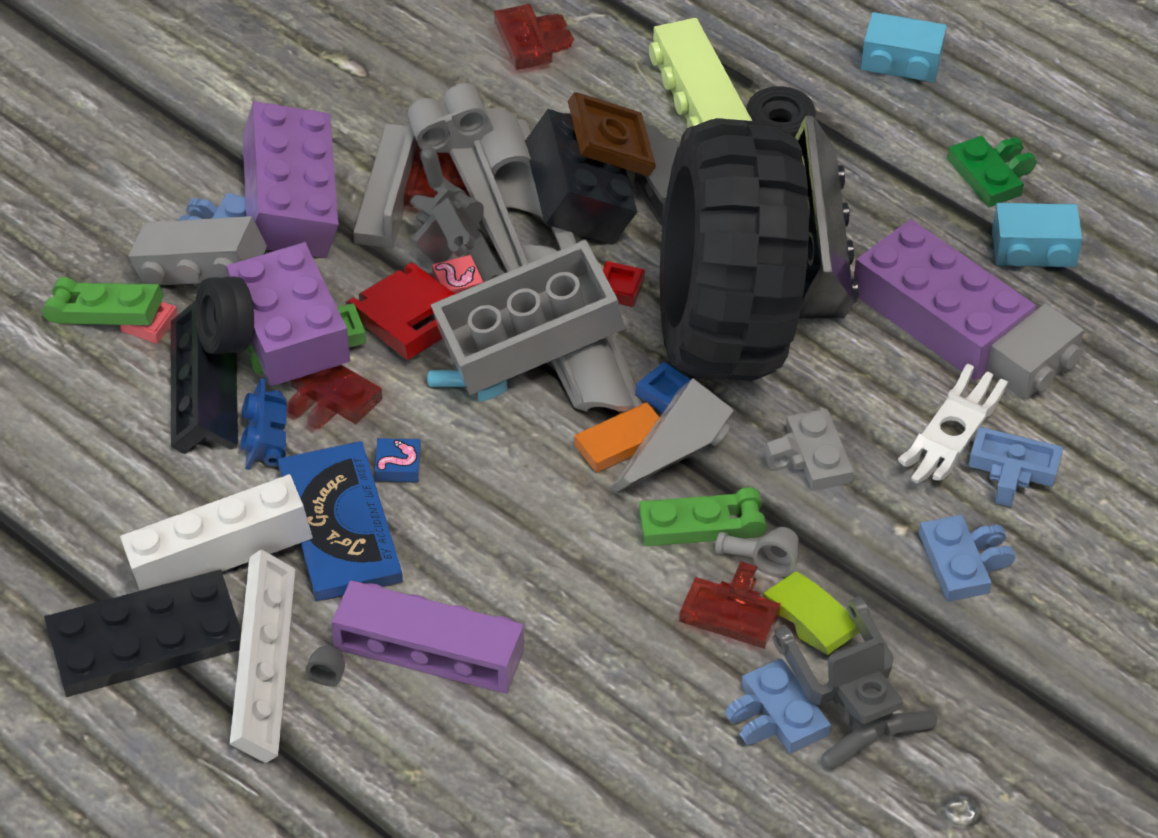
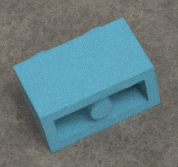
(903, 47)
(1036, 235)

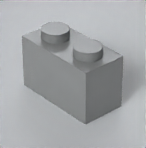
(1036, 351)

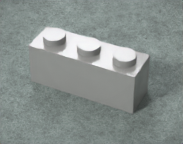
(193, 249)

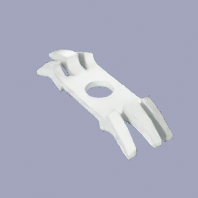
(956, 408)

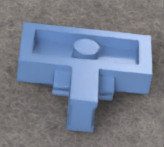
(1014, 461)

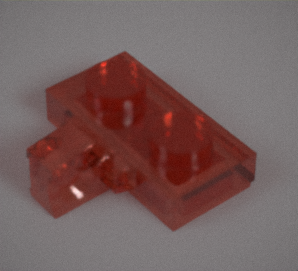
(731, 608)

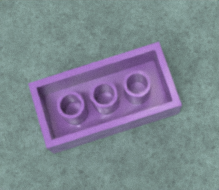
(290, 177)
(939, 296)

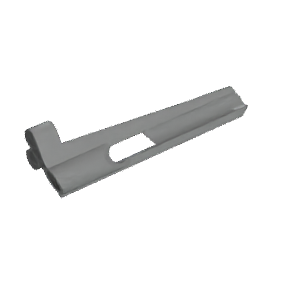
(497, 172)

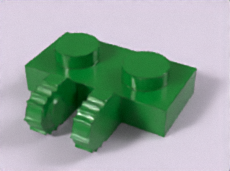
(987, 168)

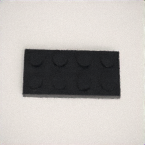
(143, 632)

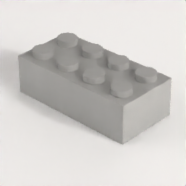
(528, 316)

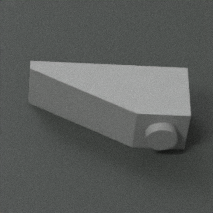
(685, 427)

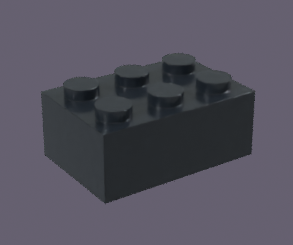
(574, 189)

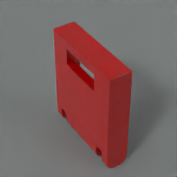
(398, 304)

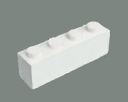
(218, 534)

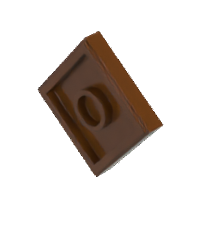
(611, 134)

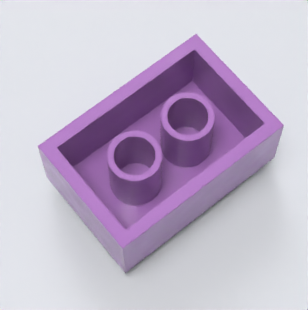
(294, 315)

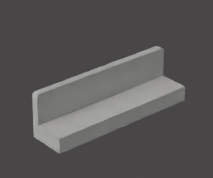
(384, 195)

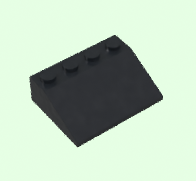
(828, 280)

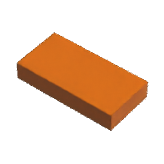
(616, 437)

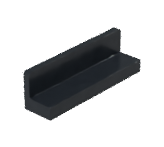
(201, 389)

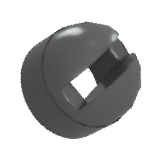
(326, 666)

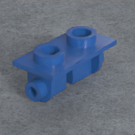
(262, 412)

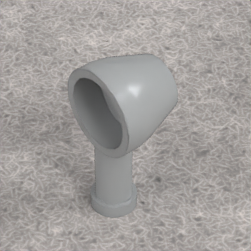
(774, 553)

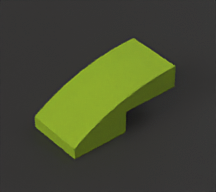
(814, 612)

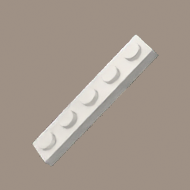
(263, 657)

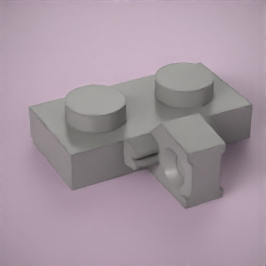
(812, 447)

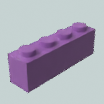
(428, 636)

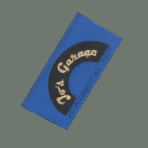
(344, 520)

